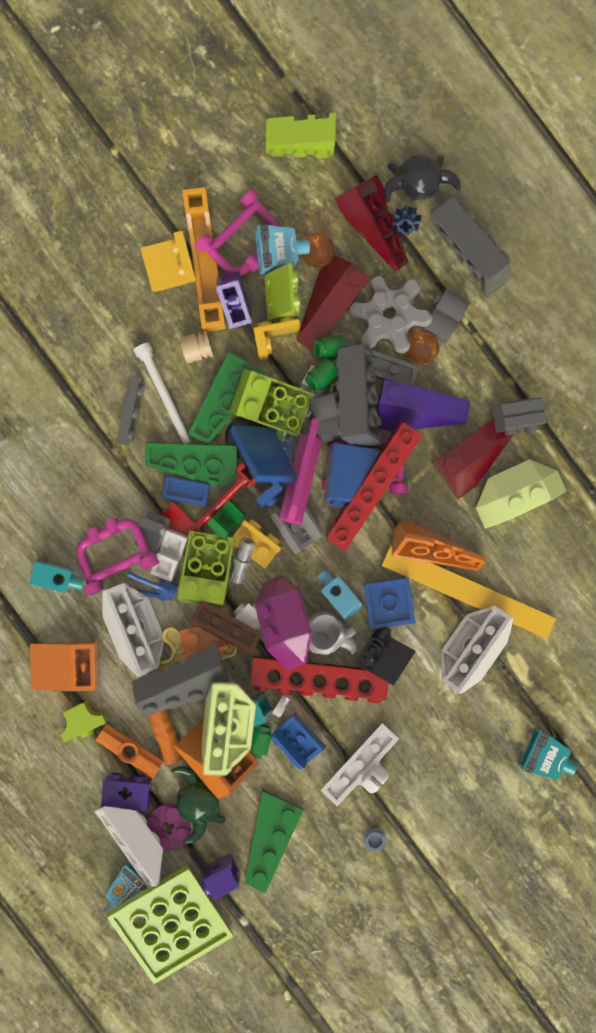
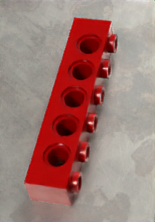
(375, 483)
(262, 665)

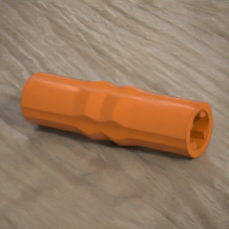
(165, 736)

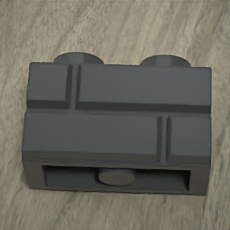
(519, 415)

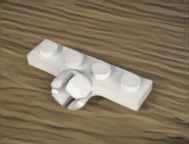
(362, 766)

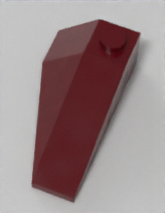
(369, 215)
(331, 298)
(471, 459)

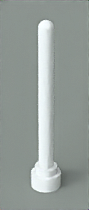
(145, 354)

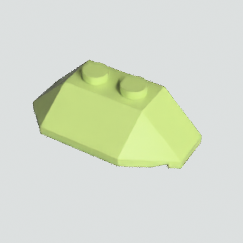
(517, 492)
(226, 728)

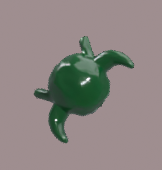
(196, 803)

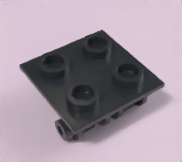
(385, 656)

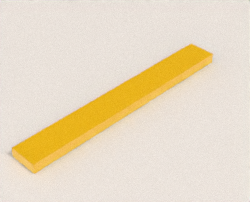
(470, 592)

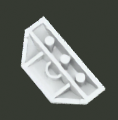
(133, 628)
(474, 647)
(135, 841)

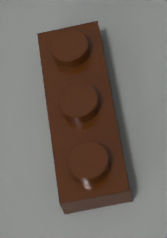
(225, 627)

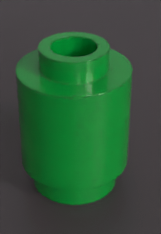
(328, 346)
(322, 375)
(260, 740)

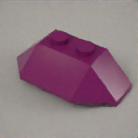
(284, 622)

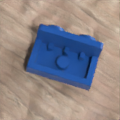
(270, 496)
(297, 741)

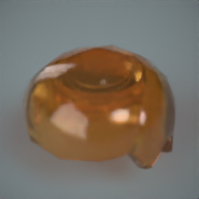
(321, 250)
(423, 348)

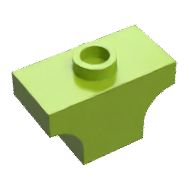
(82, 721)

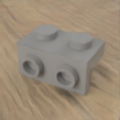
(298, 535)

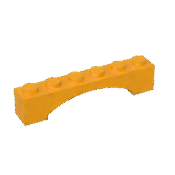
(205, 267)

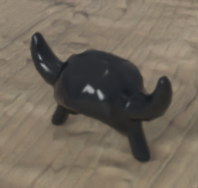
(419, 177)

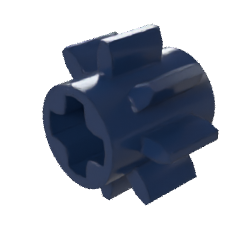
(407, 220)

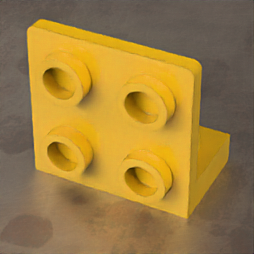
(168, 263)
(266, 330)
(265, 547)

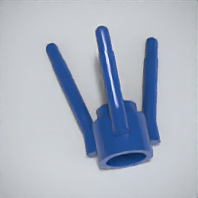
(165, 588)

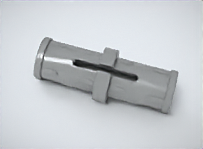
(242, 560)

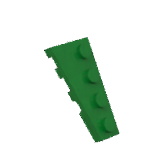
(217, 403)
(195, 461)
(272, 833)

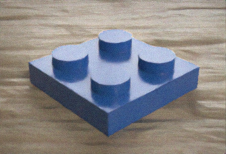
(389, 603)

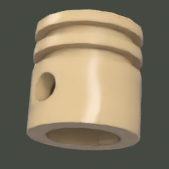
(196, 347)

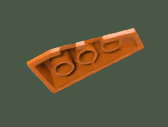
(427, 546)

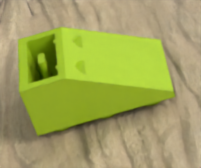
(282, 294)
(271, 402)
(206, 569)

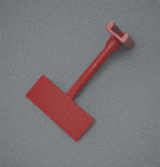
(183, 523)

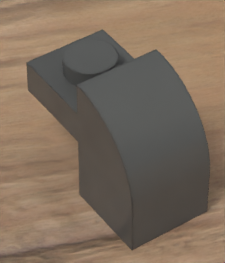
(154, 530)

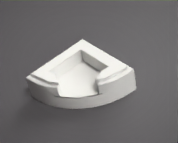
(279, 707)

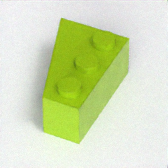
(301, 137)

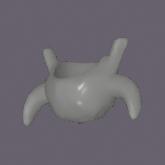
(330, 634)

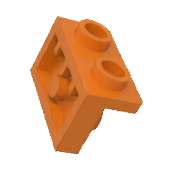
(196, 640)

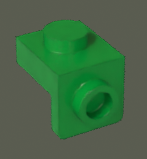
(226, 519)

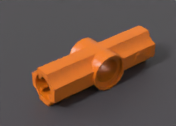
(116, 742)

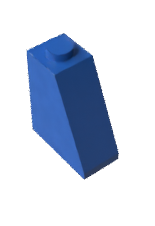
(346, 472)

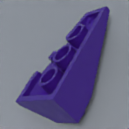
(418, 407)

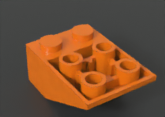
(65, 666)
(221, 785)

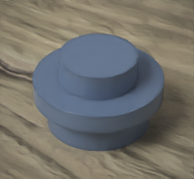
(374, 839)

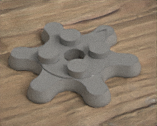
(396, 327)

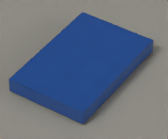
(263, 454)

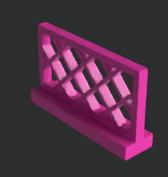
(304, 466)

